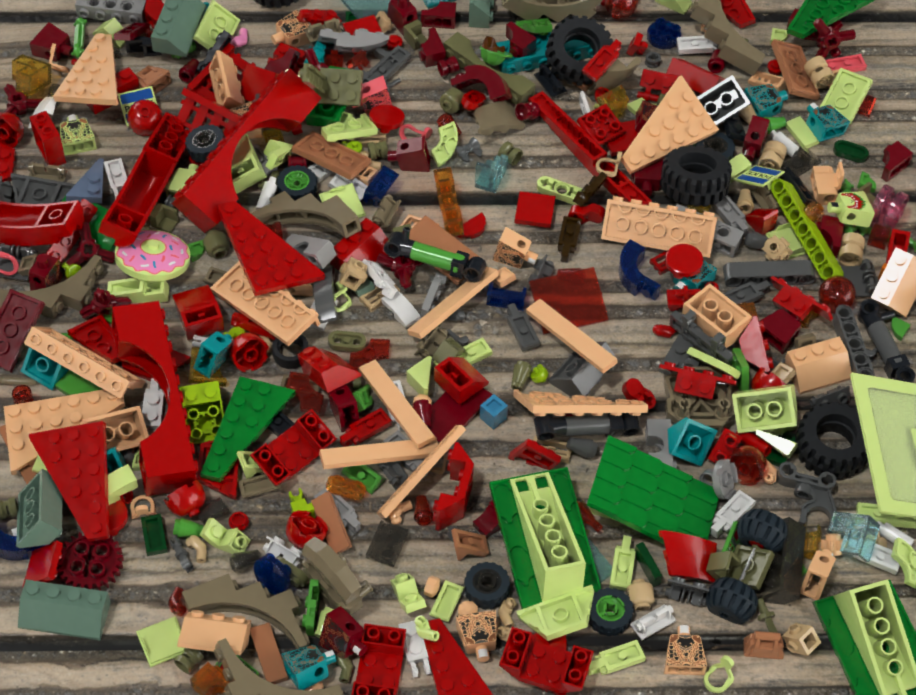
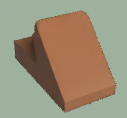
(469, 543)

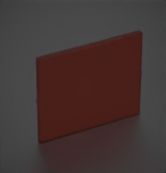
(572, 295)

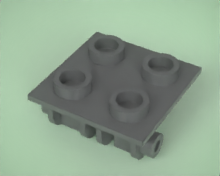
(18, 252)
(862, 278)
(679, 583)

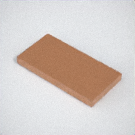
(791, 63)
(331, 155)
(432, 234)

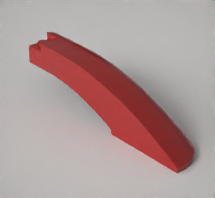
(145, 182)
(39, 223)

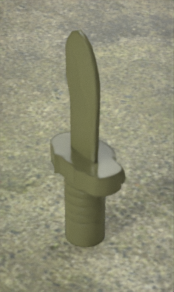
(766, 615)

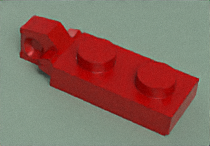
(316, 16)
(602, 61)
(247, 324)
(366, 428)

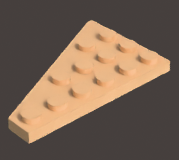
(92, 76)
(674, 123)
(558, 404)
(49, 415)

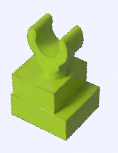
(299, 503)

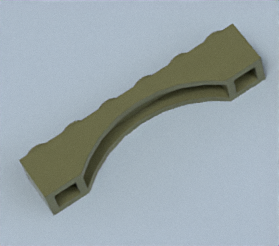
(461, 48)

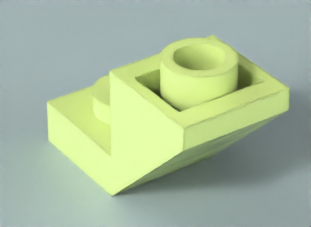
(227, 540)
(407, 593)

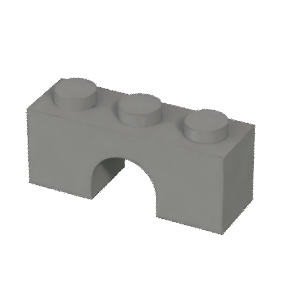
(316, 250)
(657, 435)

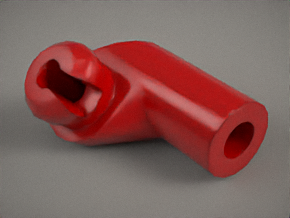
(663, 330)

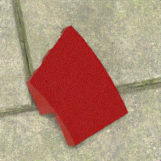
(687, 555)

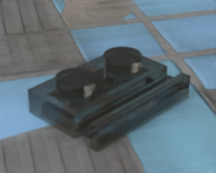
(387, 543)

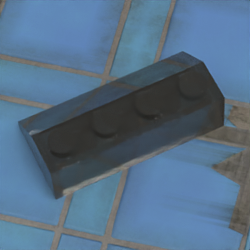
(785, 572)

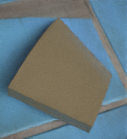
(615, 75)
(497, 117)

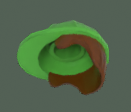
(492, 53)

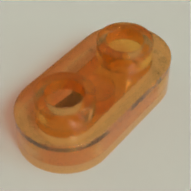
(814, 211)
(346, 487)

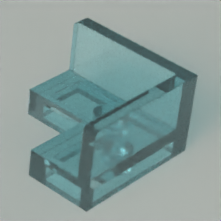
(491, 173)
(859, 533)

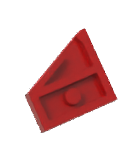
(535, 455)

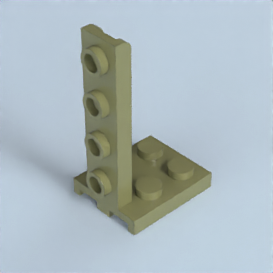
(334, 85)

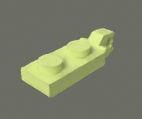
(622, 565)
(617, 658)

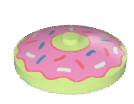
(154, 256)

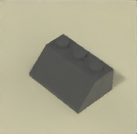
(724, 100)
(577, 375)

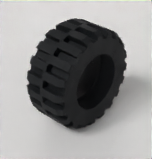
(574, 29)
(696, 175)
(822, 458)

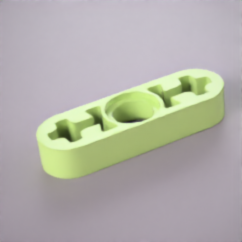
(547, 190)

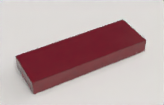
(131, 31)

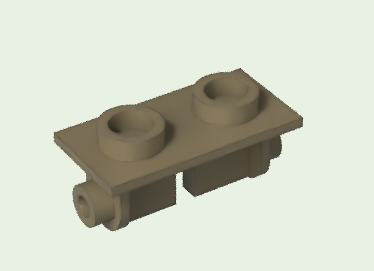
(313, 30)
(49, 172)
(766, 199)
(390, 208)
(426, 346)

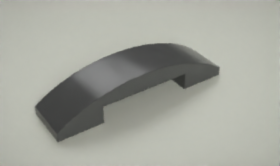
(324, 296)

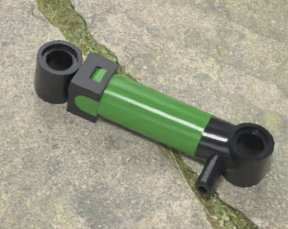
(457, 263)

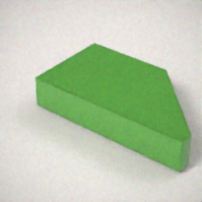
(363, 397)

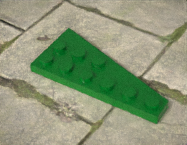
(245, 419)

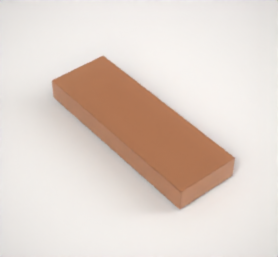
(336, 535)
(268, 653)

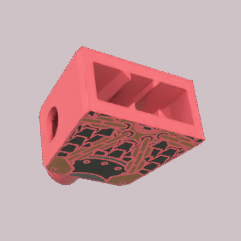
(374, 94)

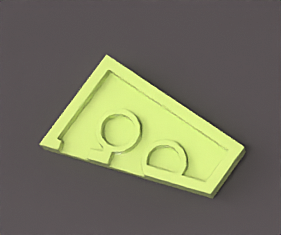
(349, 130)

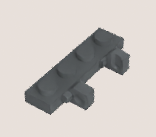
(388, 65)
(709, 345)
(679, 356)

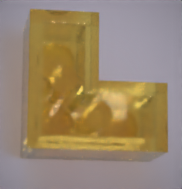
(30, 74)

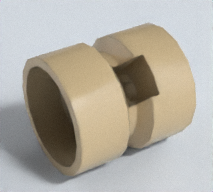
(819, 72)
(773, 155)
(851, 249)

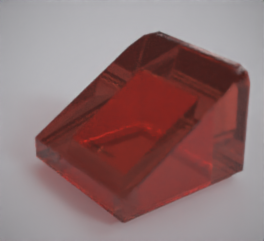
(867, 106)
(879, 236)

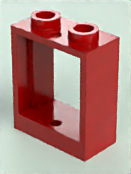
(47, 139)

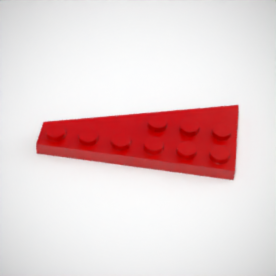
(450, 667)

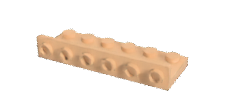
(658, 226)
(272, 311)
(82, 361)

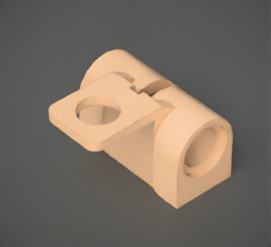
(826, 183)

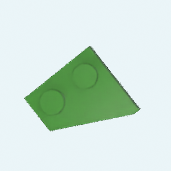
(539, 26)
(740, 363)
(312, 604)

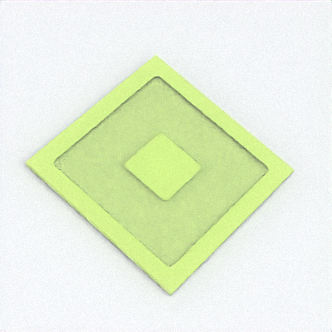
(889, 435)

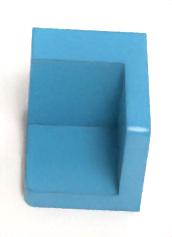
(493, 411)

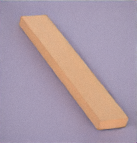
(451, 304)
(571, 336)
(397, 404)
(374, 453)
(421, 471)

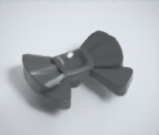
(473, 145)

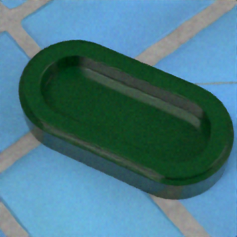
(850, 151)

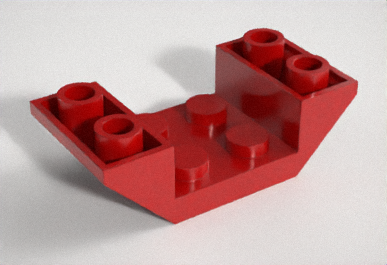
(294, 448)
(449, 507)
(382, 663)
(545, 664)

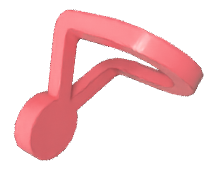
(427, 131)
(13, 260)

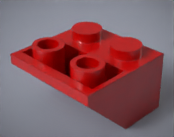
(459, 378)

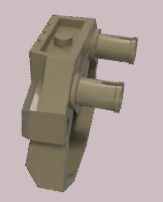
(712, 413)
(336, 580)

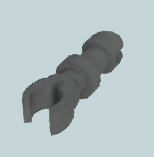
(181, 555)

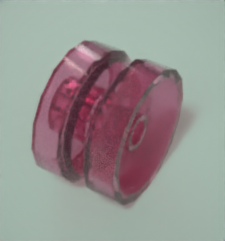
(889, 207)

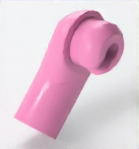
(240, 40)

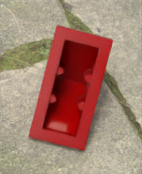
(762, 220)

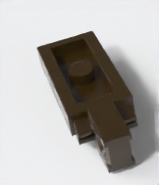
(589, 190)
(568, 236)

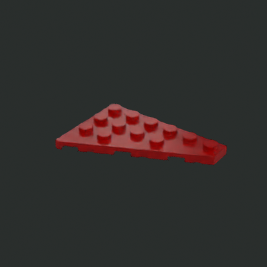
(265, 256)
(79, 469)

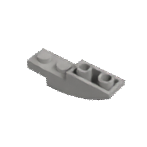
(353, 43)

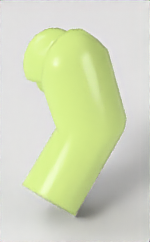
(423, 629)

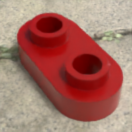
(473, 100)

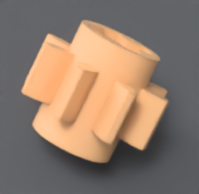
(833, 543)

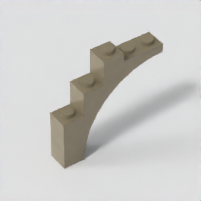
(553, 9)
(720, 31)
(330, 213)
(72, 292)
(254, 600)
(246, 682)

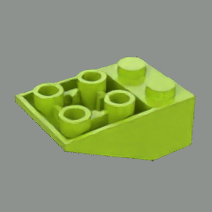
(203, 410)

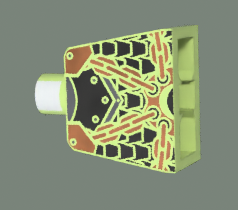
(76, 136)

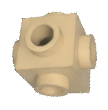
(777, 249)
(353, 273)
(801, 639)

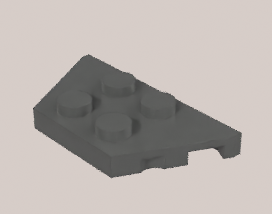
(38, 190)

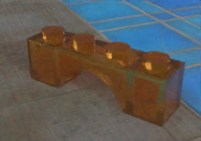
(448, 202)

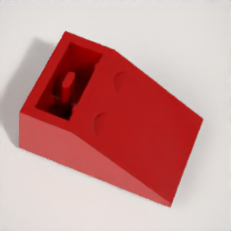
(198, 312)

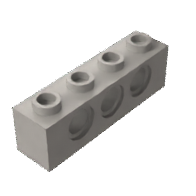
(123, 10)
(726, 238)

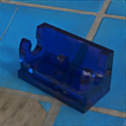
(380, 185)
(502, 297)

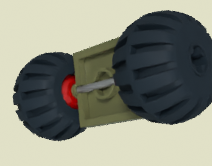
(733, 595)

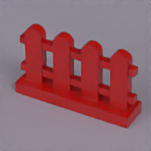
(202, 82)
(203, 112)

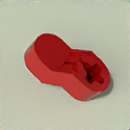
(592, 212)
(634, 390)

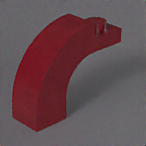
(496, 85)

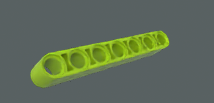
(800, 225)

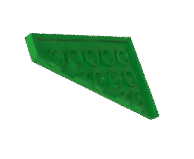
(827, 10)

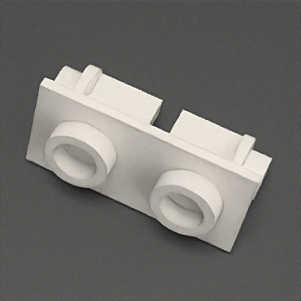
(277, 547)
(653, 621)

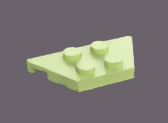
(560, 614)

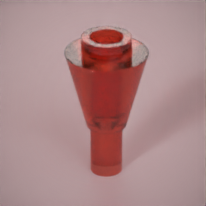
(588, 517)

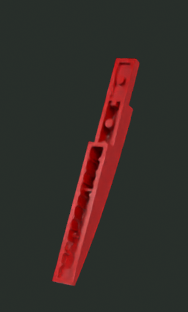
(586, 149)

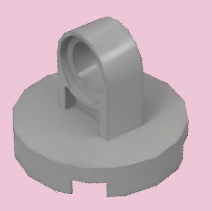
(723, 478)

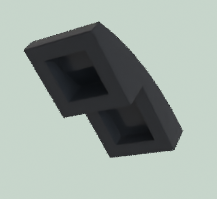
(141, 44)

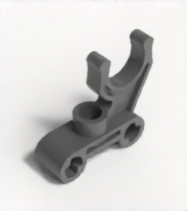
(809, 488)

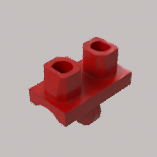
(678, 297)
(725, 445)

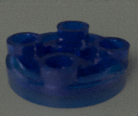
(663, 34)
(272, 574)

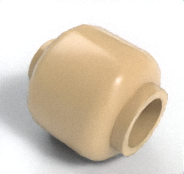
(641, 594)

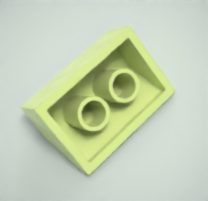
(765, 408)

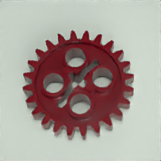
(108, 563)

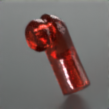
(174, 602)

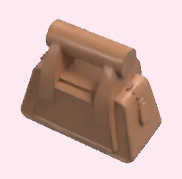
(154, 77)
(764, 645)

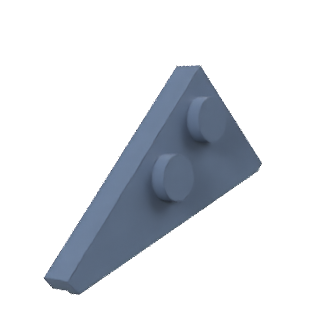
(90, 185)

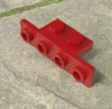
(65, 245)
(797, 303)
(696, 383)

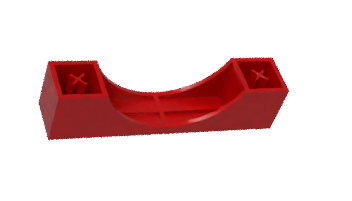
(278, 107)
(167, 453)

